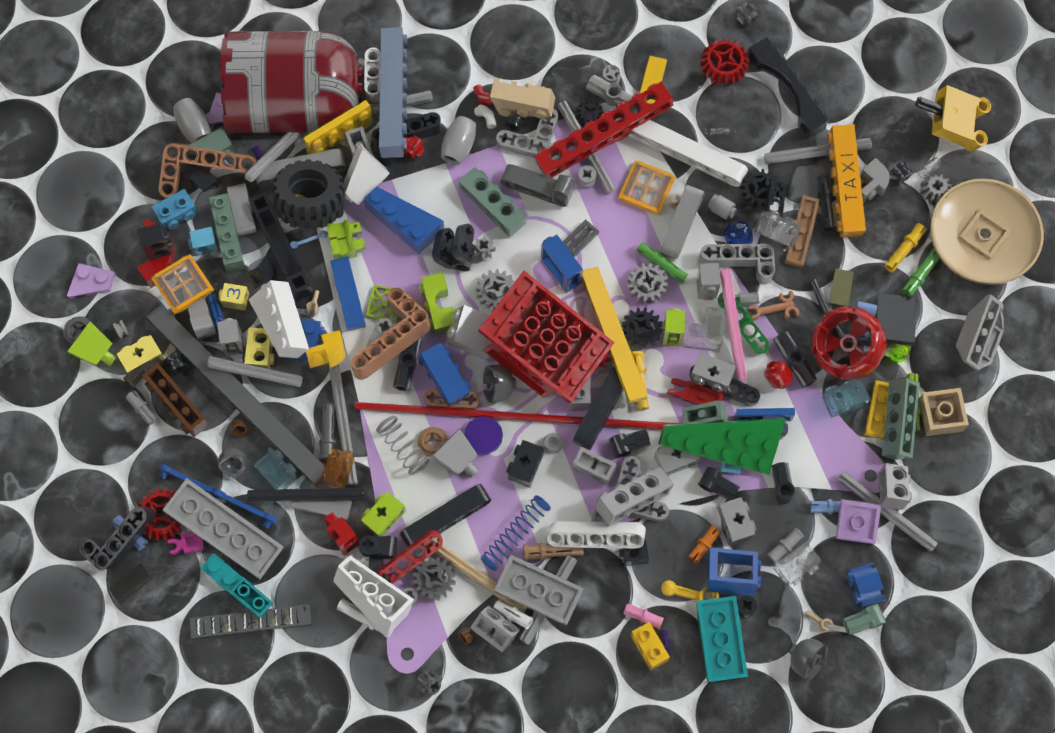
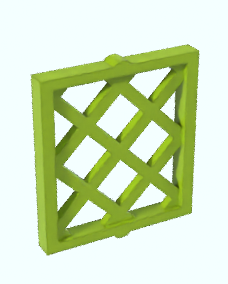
(371, 301)

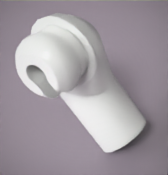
(484, 111)

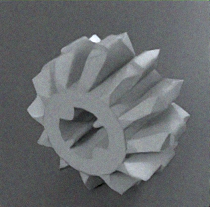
(931, 183)

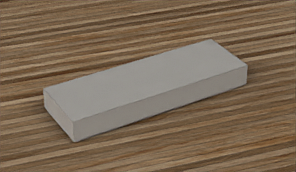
(340, 508)

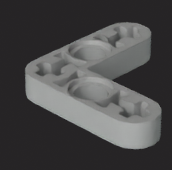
(537, 141)
(656, 505)

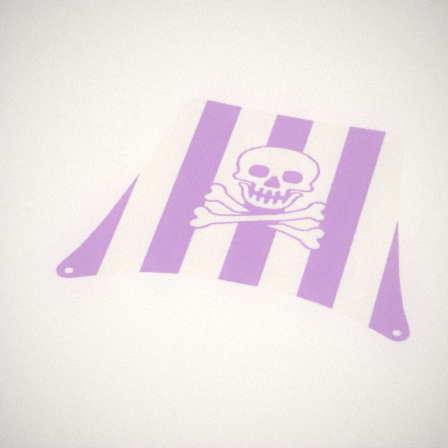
(814, 446)

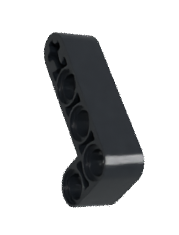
(423, 132)
(120, 535)

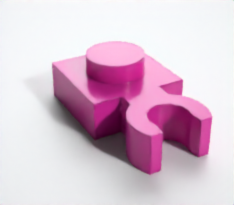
(189, 543)

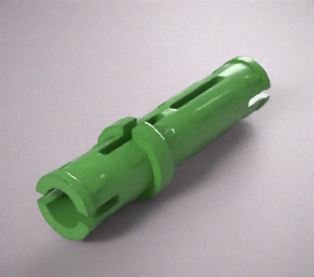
(655, 258)
(918, 277)

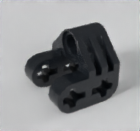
(454, 251)

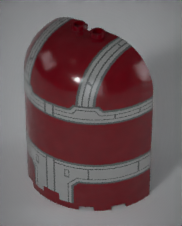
(286, 80)

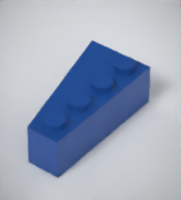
(407, 221)

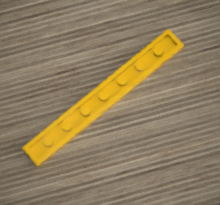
(611, 327)

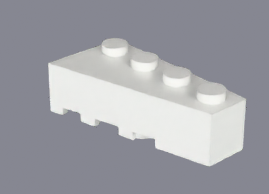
(280, 318)
(373, 595)

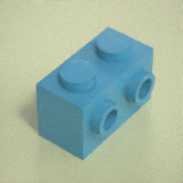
(175, 210)

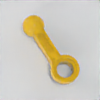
(670, 588)

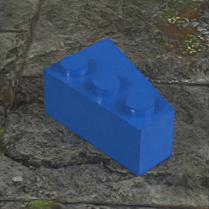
(444, 374)

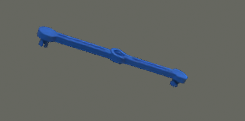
(269, 519)

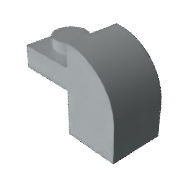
(876, 177)

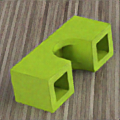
(434, 288)

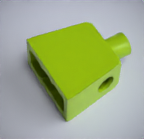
(92, 347)

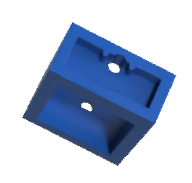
(561, 263)
(733, 585)

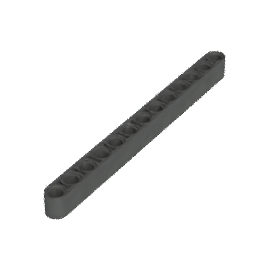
(237, 395)

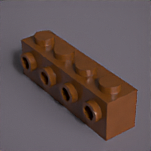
(175, 399)

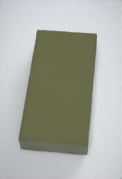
(841, 288)

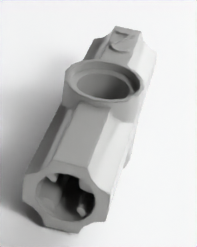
(604, 89)

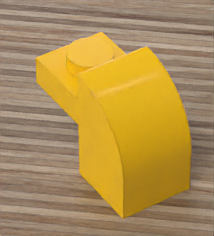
(331, 351)

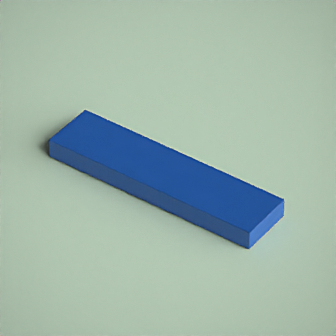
(348, 293)

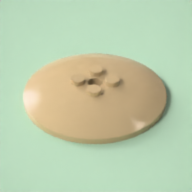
(1004, 214)

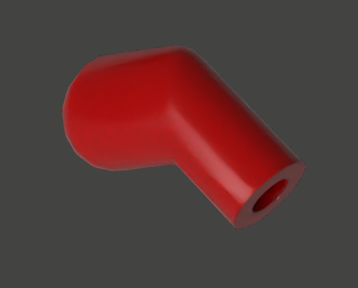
(482, 97)

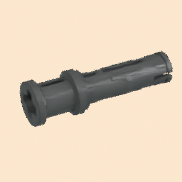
(327, 441)

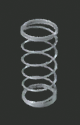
(379, 429)

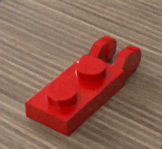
(694, 393)

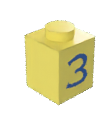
(234, 296)

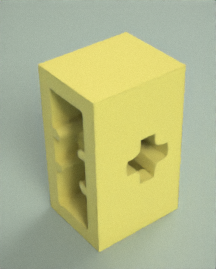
(146, 346)

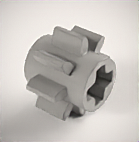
(484, 243)

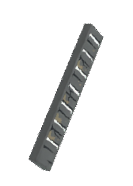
(248, 622)

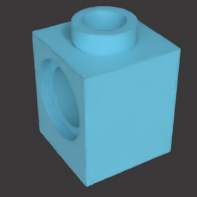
(203, 241)

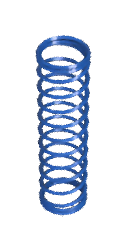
(543, 504)

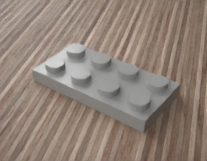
(538, 590)

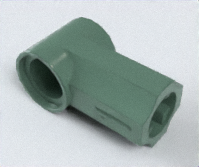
(869, 618)

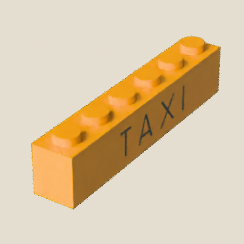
(846, 180)

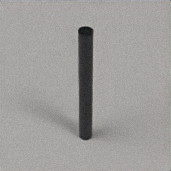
(823, 304)

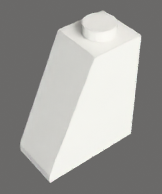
(363, 175)

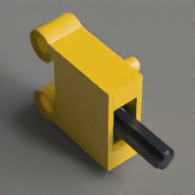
(956, 117)

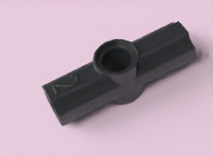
(800, 369)
(405, 371)

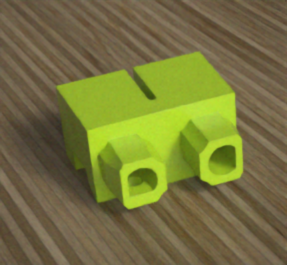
(342, 240)

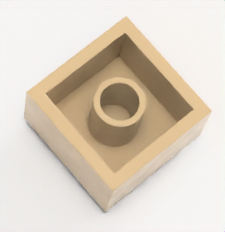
(943, 412)

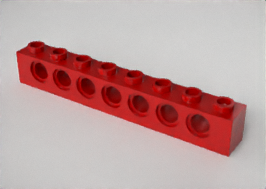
(600, 139)

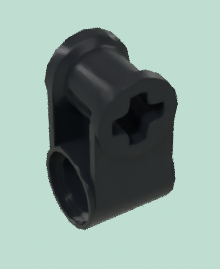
(381, 547)

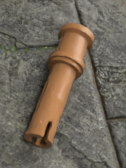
(542, 551)

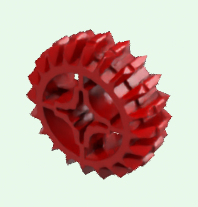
(720, 53)
(151, 502)

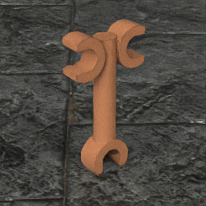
(785, 304)

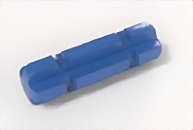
(215, 309)

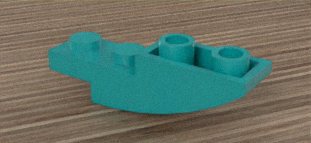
(236, 585)

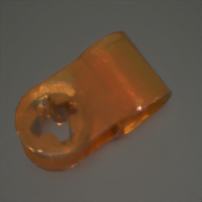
(337, 468)

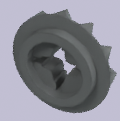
(69, 330)

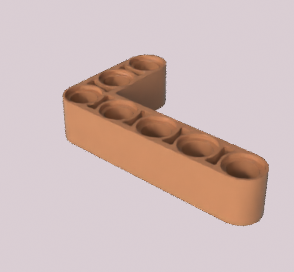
(201, 153)
(411, 328)

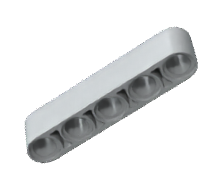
(332, 157)

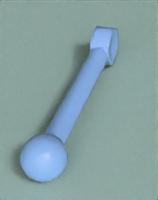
(294, 244)

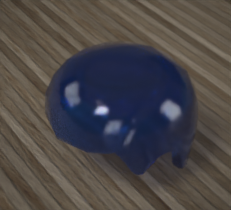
(738, 233)

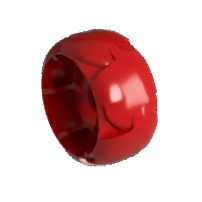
(824, 342)

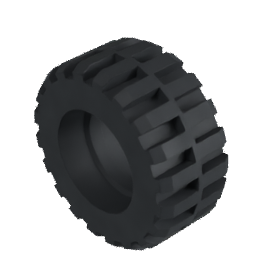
(308, 212)

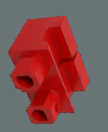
(341, 533)

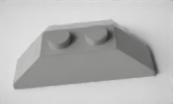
(981, 333)

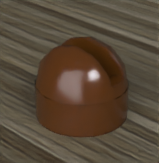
(237, 430)
(466, 636)

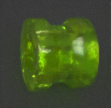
(897, 355)

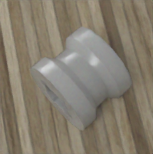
(612, 71)
(587, 181)

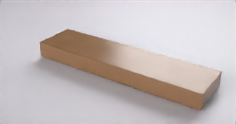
(805, 218)

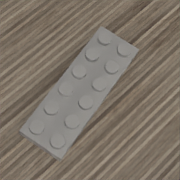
(223, 528)

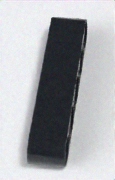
(599, 411)
(447, 514)

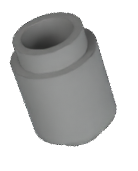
(722, 207)

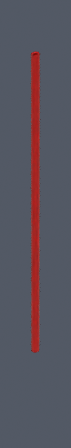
(504, 415)

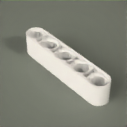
(605, 534)

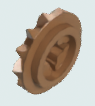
(425, 437)

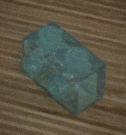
(845, 397)

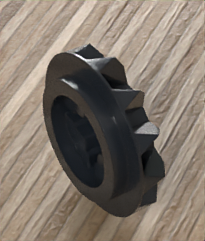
(590, 106)

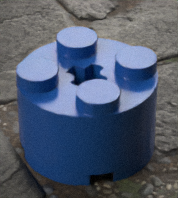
(866, 585)

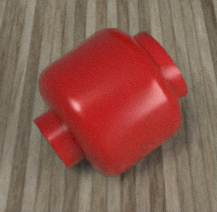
(778, 374)

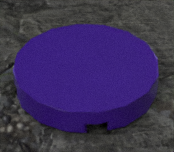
(484, 435)

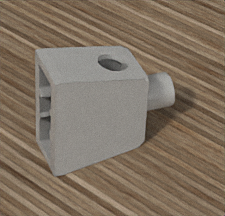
(457, 455)

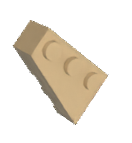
(521, 100)

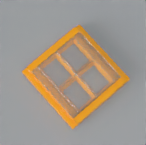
(647, 187)
(182, 284)

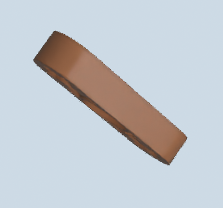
(437, 402)

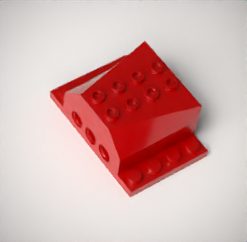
(543, 340)

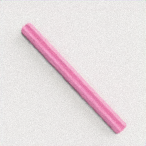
(733, 324)

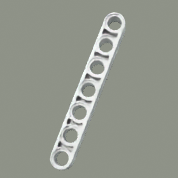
(690, 152)

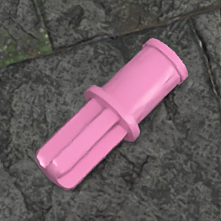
(643, 615)

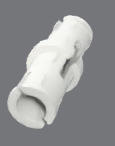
(513, 614)

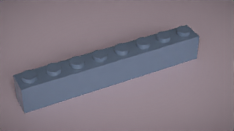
(392, 93)

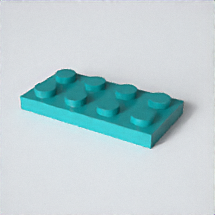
(721, 639)

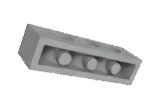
(634, 495)

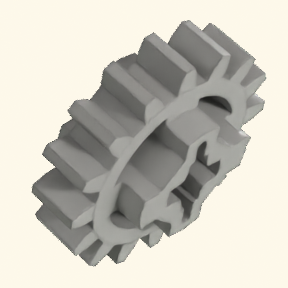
(641, 288)
(489, 291)

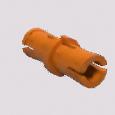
(704, 544)

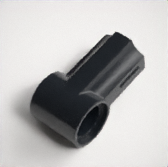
(624, 444)
(782, 481)
(714, 482)

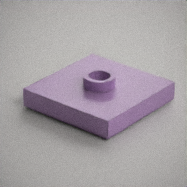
(858, 521)

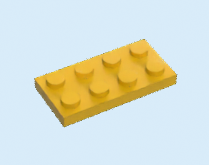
(334, 132)

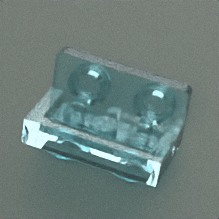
(276, 470)

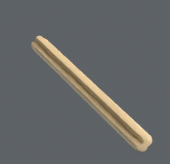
(474, 574)

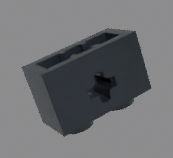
(525, 474)

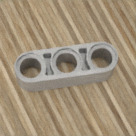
(241, 209)

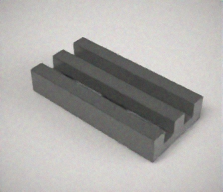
(590, 228)

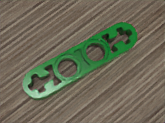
(746, 320)

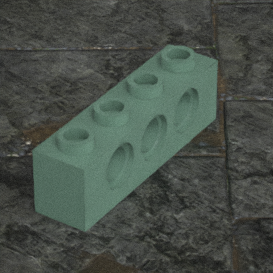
(508, 224)
(227, 233)
(900, 419)

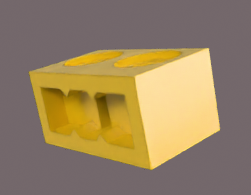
(650, 646)

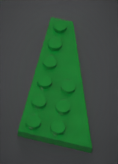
(732, 442)

